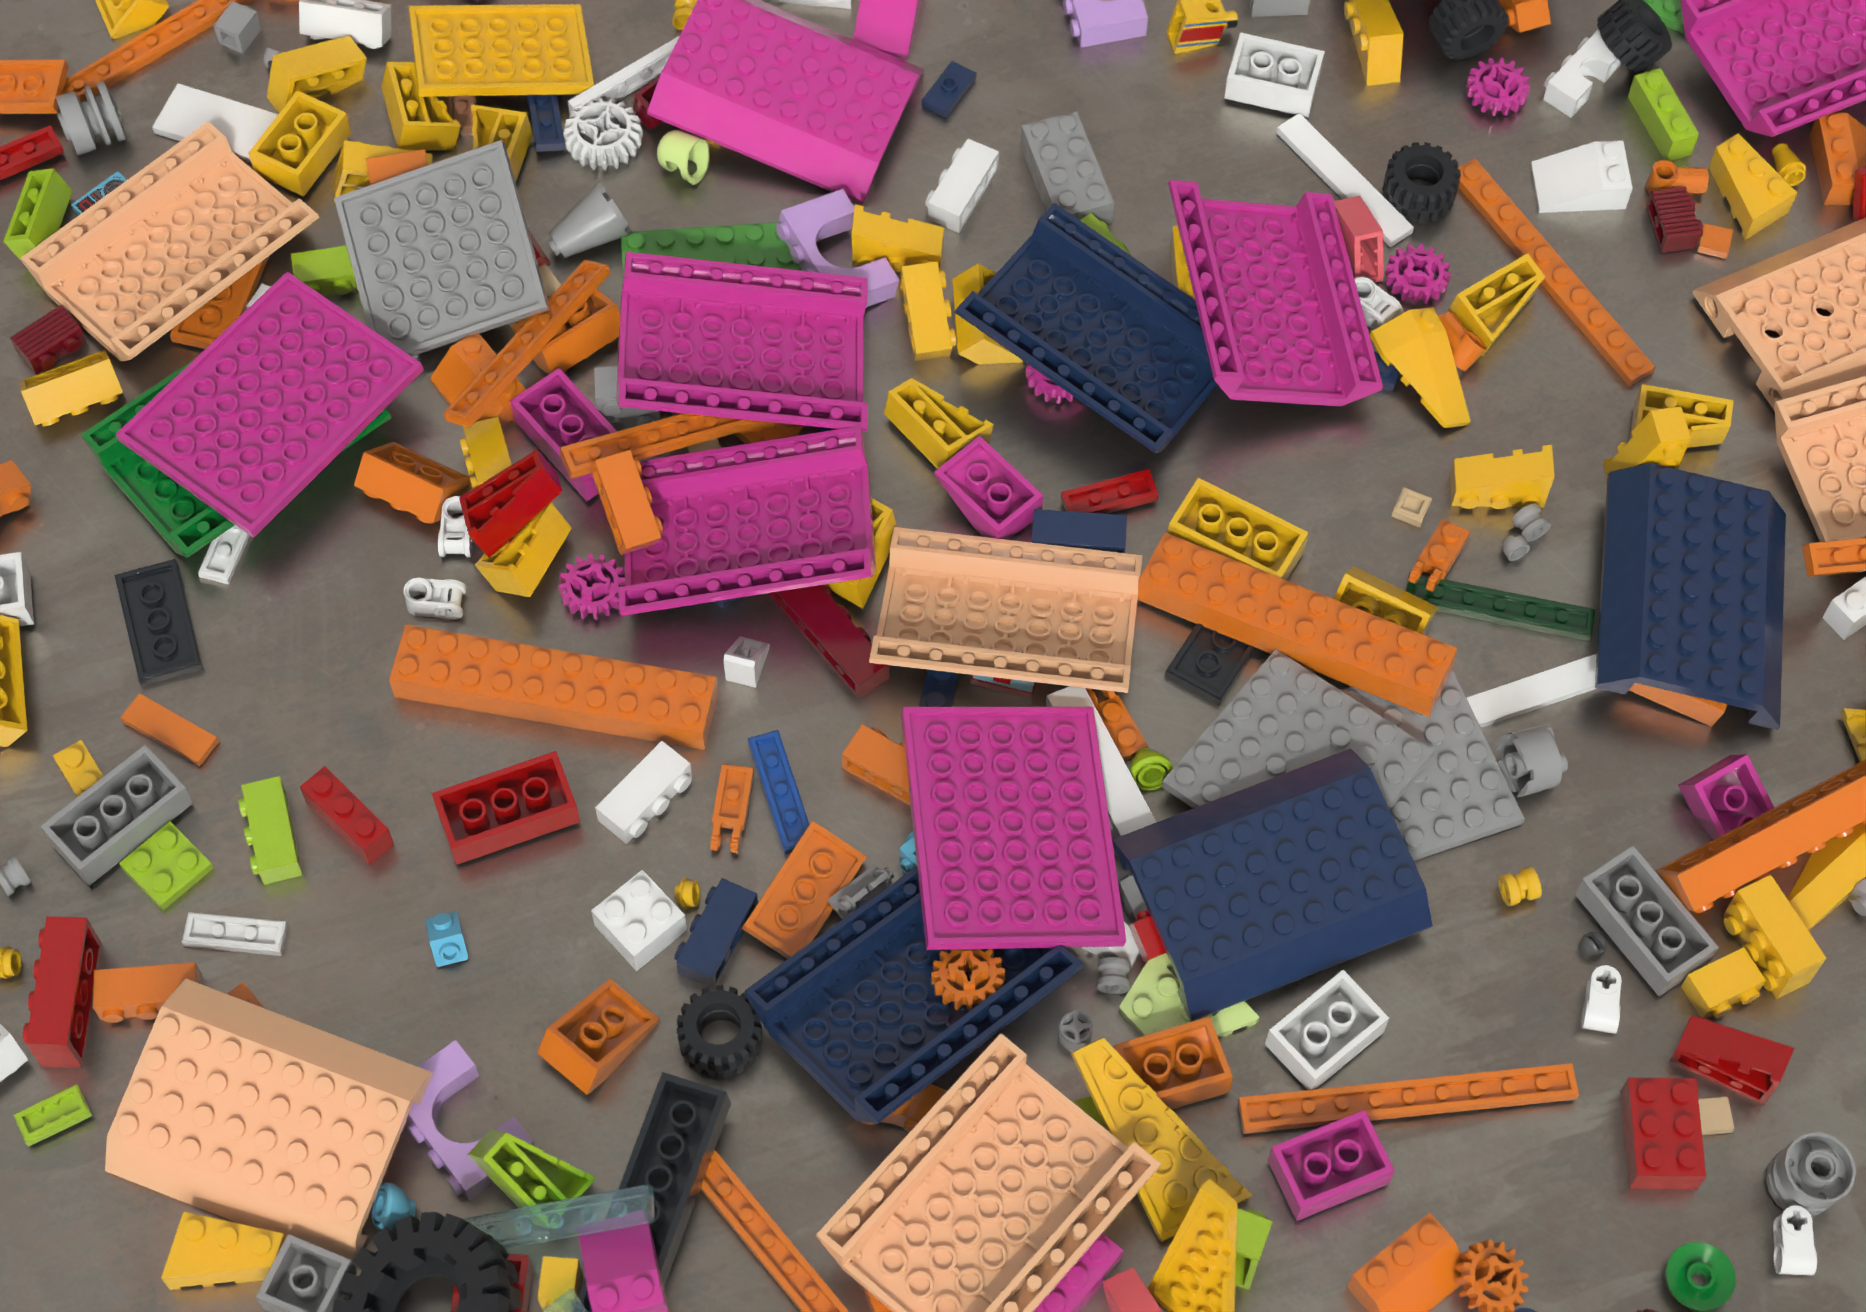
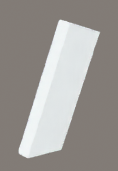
(191, 108)

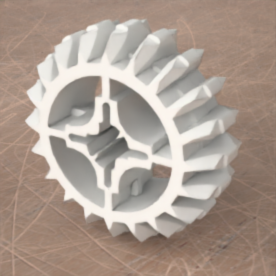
(606, 141)

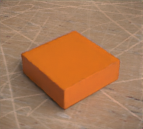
(1715, 241)

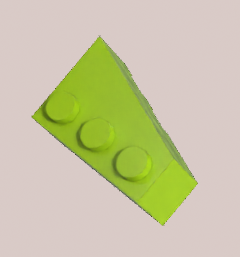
(526, 1171)

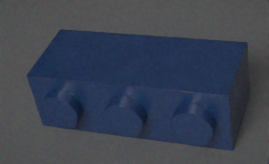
(1080, 530)
(715, 933)

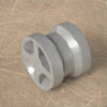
(1531, 522)
(12, 876)
(1113, 975)
(1076, 1023)

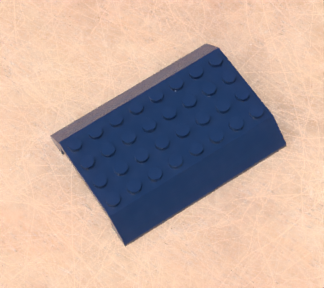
(1099, 328)
(1692, 589)
(1276, 882)
(865, 1008)

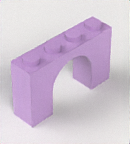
(1106, 21)
(823, 217)
(451, 1073)

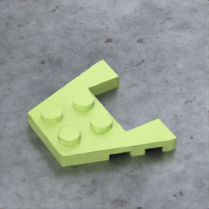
(1156, 1006)

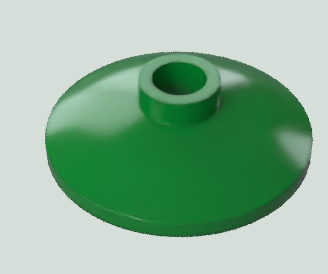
(1711, 1266)

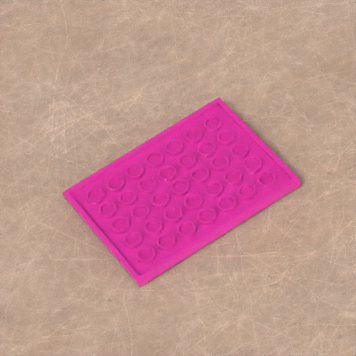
(269, 403)
(1011, 828)

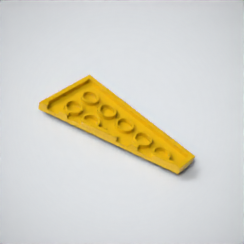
(1139, 1116)
(1202, 1257)

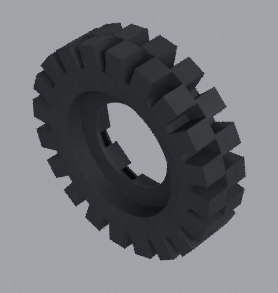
(427, 1248)

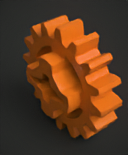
(951, 979)
(1480, 1265)

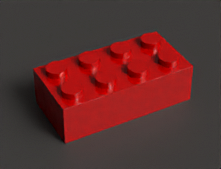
(506, 807)
(62, 992)

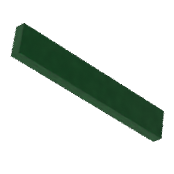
(1507, 608)

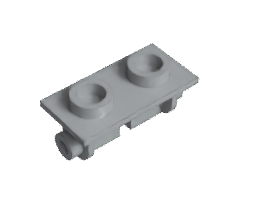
(860, 889)

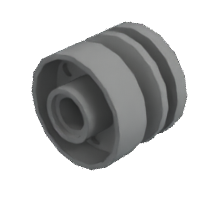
(89, 118)
(1811, 1173)

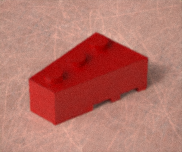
(509, 501)
(1732, 1058)

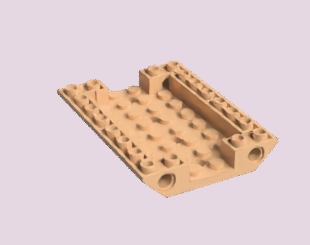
(1784, 298)

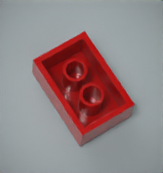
(1663, 1133)

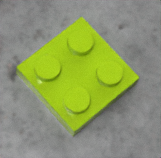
(166, 865)

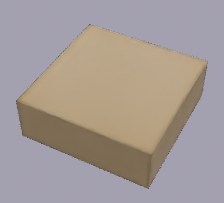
(1411, 507)
(1716, 1116)

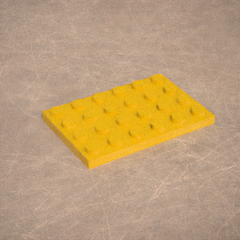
(500, 50)

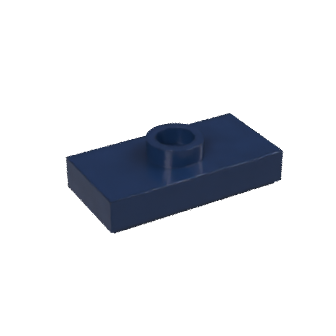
(949, 89)

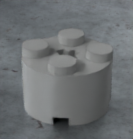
(1531, 760)

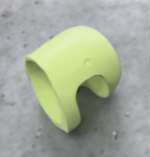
(679, 147)

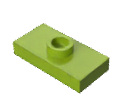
(52, 1115)

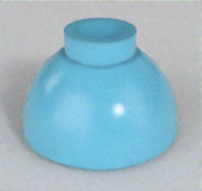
(391, 1205)

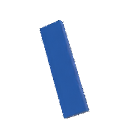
(779, 788)

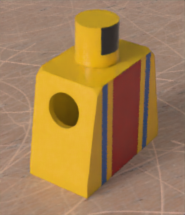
(1198, 24)

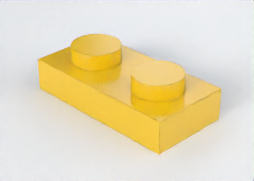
(78, 767)

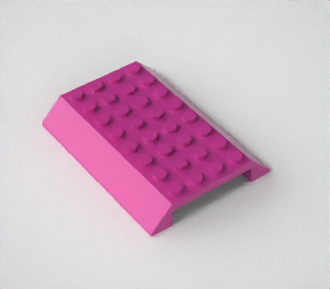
(1781, 57)
(785, 92)
(1276, 299)
(741, 342)
(754, 521)

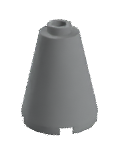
(589, 224)

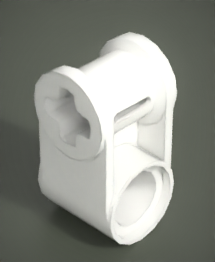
(1376, 303)
(453, 533)
(436, 599)
(1602, 1005)
(1794, 1248)

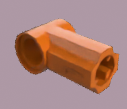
(1668, 175)
(1464, 344)

